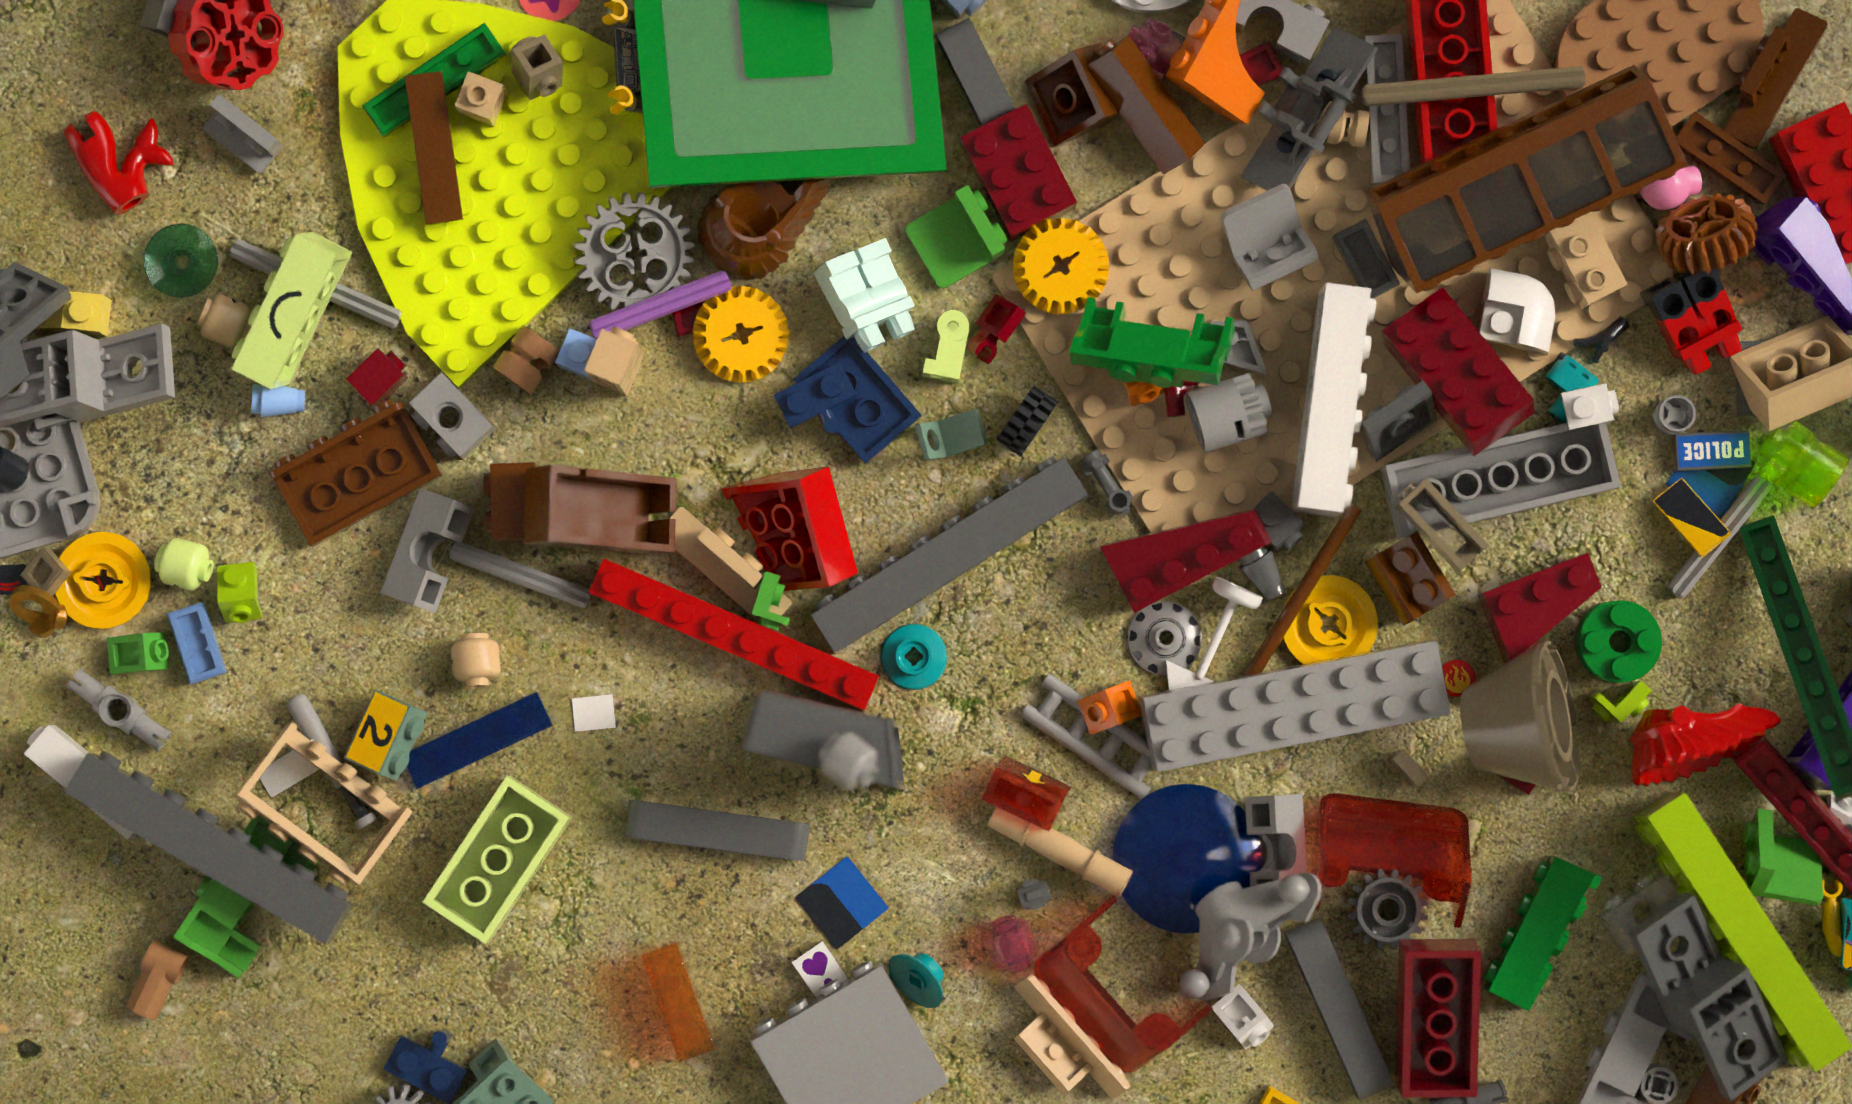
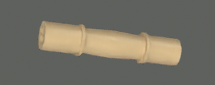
(1063, 851)

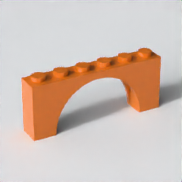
(1211, 65)

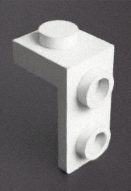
(1589, 406)

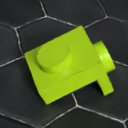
(238, 592)
(1629, 703)

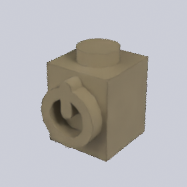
(536, 66)

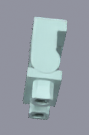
(867, 294)

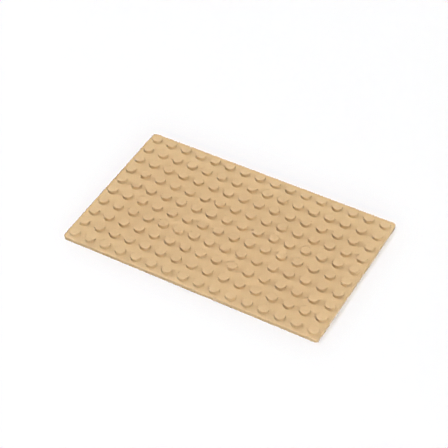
(1176, 262)

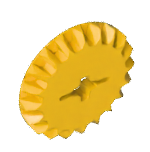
(1058, 291)
(730, 358)
(118, 602)
(1355, 621)

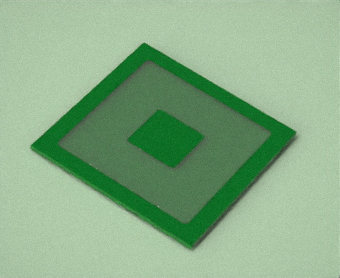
(786, 90)

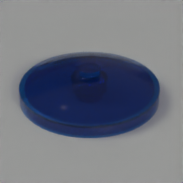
(1180, 850)

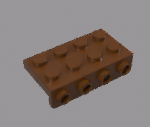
(355, 472)

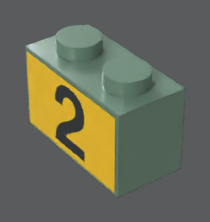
(386, 735)

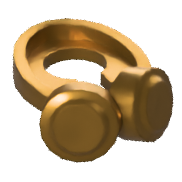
(41, 623)

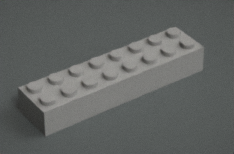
(1294, 705)

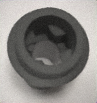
(1263, 572)

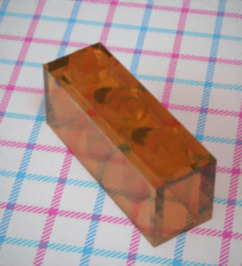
(679, 1001)

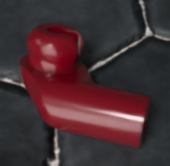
(1175, 399)

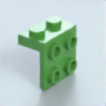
(957, 238)
(1780, 865)

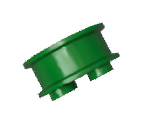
(1642, 645)

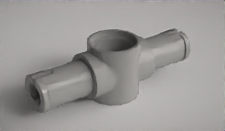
(102, 700)

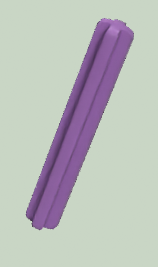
(663, 304)

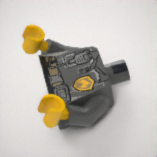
(626, 59)

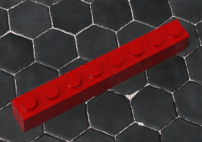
(734, 634)

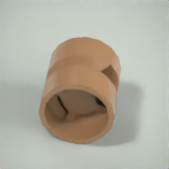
(526, 359)

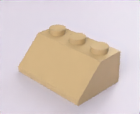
(1796, 372)

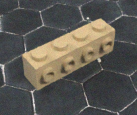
(1584, 261)

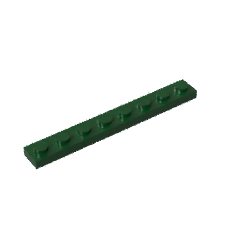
(1802, 651)

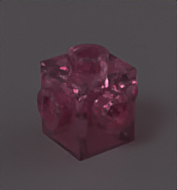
(1157, 44)

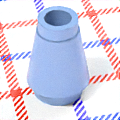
(276, 401)

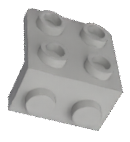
(1267, 237)

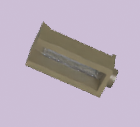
(1440, 524)

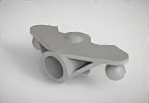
(1245, 926)

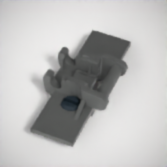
(1301, 105)

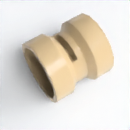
(1355, 130)

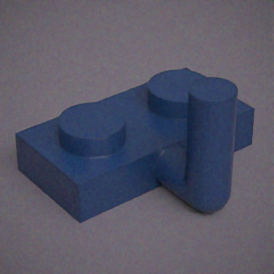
(816, 397)
(427, 1066)

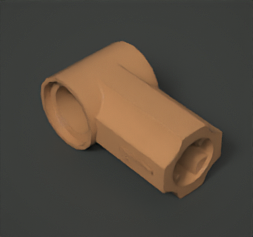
(161, 970)

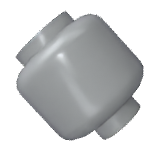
(848, 761)

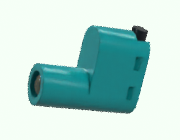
(1567, 376)

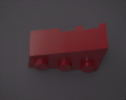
(1536, 603)

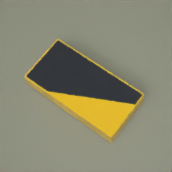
(1691, 517)

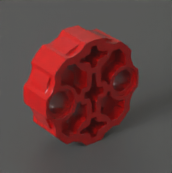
(216, 54)

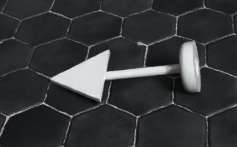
(1180, 677)

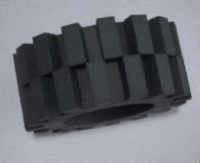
(1027, 420)

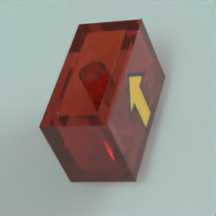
(1026, 793)

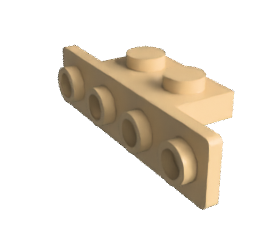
(720, 563)
(1061, 1045)

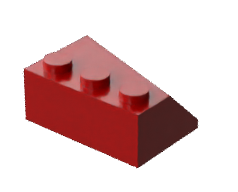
(796, 527)

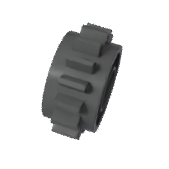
(1366, 903)

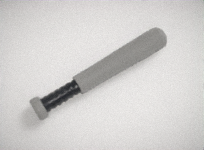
(312, 728)

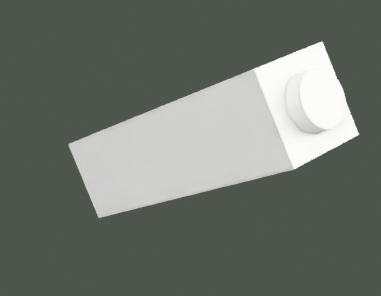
(61, 758)

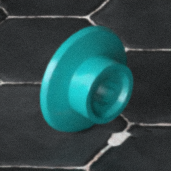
(901, 671)
(918, 978)

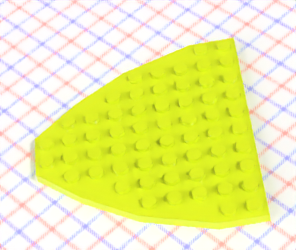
(519, 183)

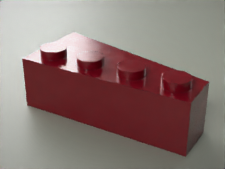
(1173, 558)

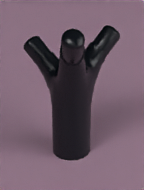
(1604, 339)

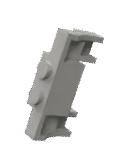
(1627, 1047)

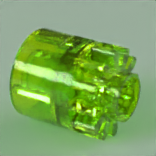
(1801, 464)

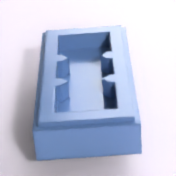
(197, 643)

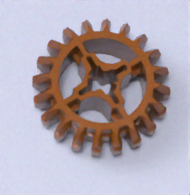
(1706, 233)

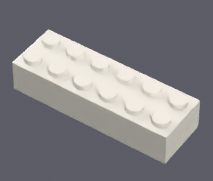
(1331, 400)

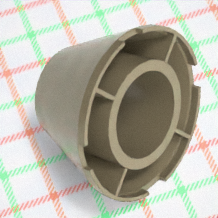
(1522, 720)

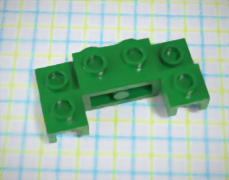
(1150, 351)

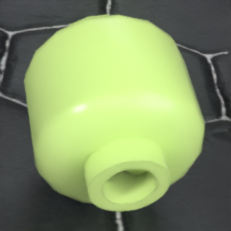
(183, 564)

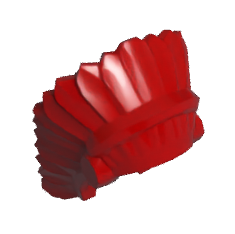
(1685, 742)

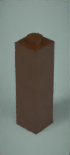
(1145, 103)

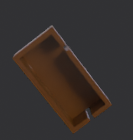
(599, 510)

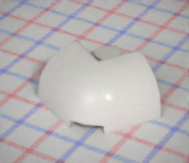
(1517, 311)

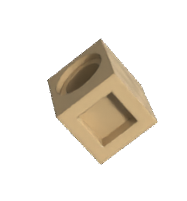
(481, 99)

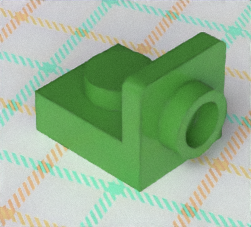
(768, 595)
(137, 653)

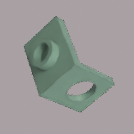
(952, 435)

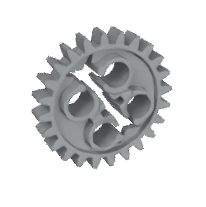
(600, 258)

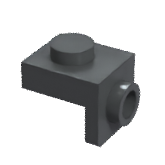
(1280, 522)

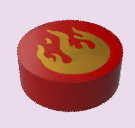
(1457, 677)

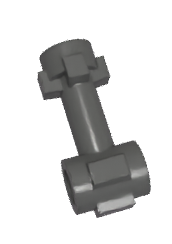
(1118, 499)
(1034, 894)

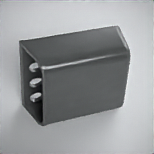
(800, 728)

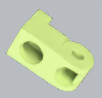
(952, 335)

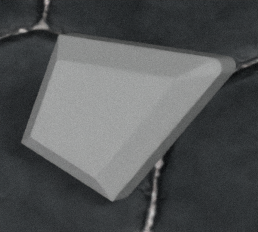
(1243, 349)

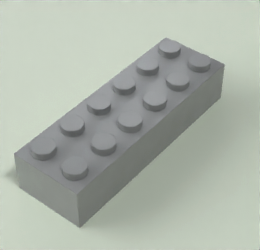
(1510, 474)

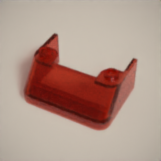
(1397, 835)
(1095, 1011)

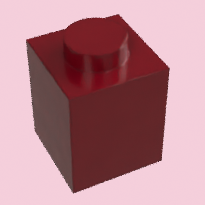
(378, 377)

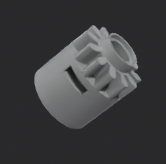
(1228, 412)

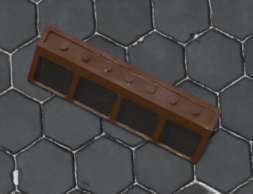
(1525, 179)

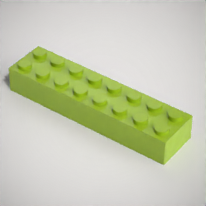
(1742, 929)

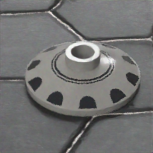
(1145, 632)

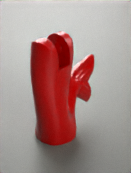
(98, 162)

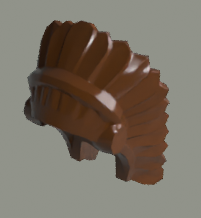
(757, 224)

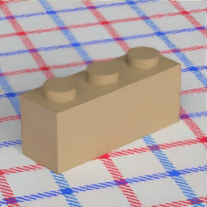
(615, 360)

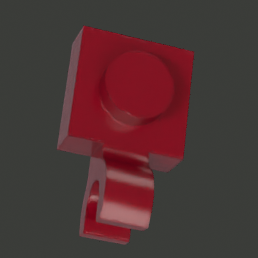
(995, 324)

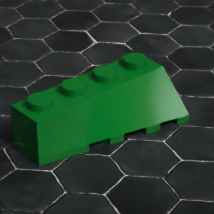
(1539, 931)

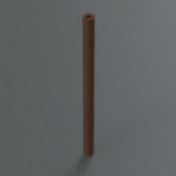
(1303, 590)

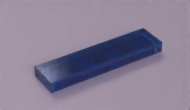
(478, 740)

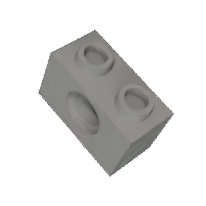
(442, 396)

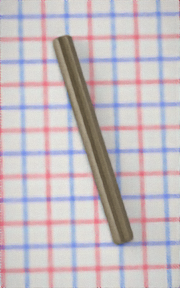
(1473, 86)

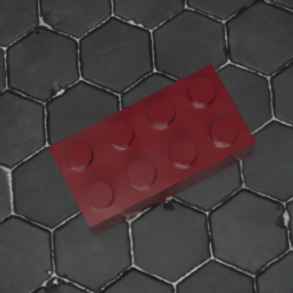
(1465, 374)
(1438, 1018)

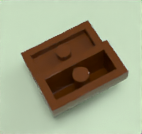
(1410, 578)

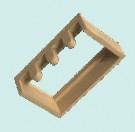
(347, 778)

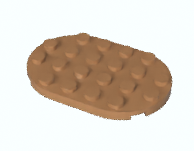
(1683, 46)

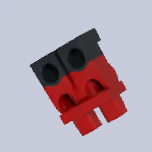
(1694, 317)

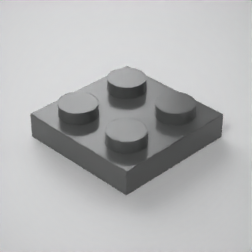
(1399, 420)

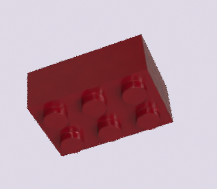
(1018, 172)

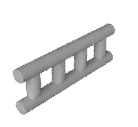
(1072, 738)

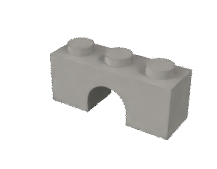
(1299, 26)
(411, 571)
(1281, 825)

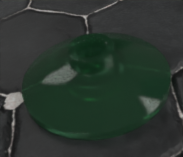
(163, 254)

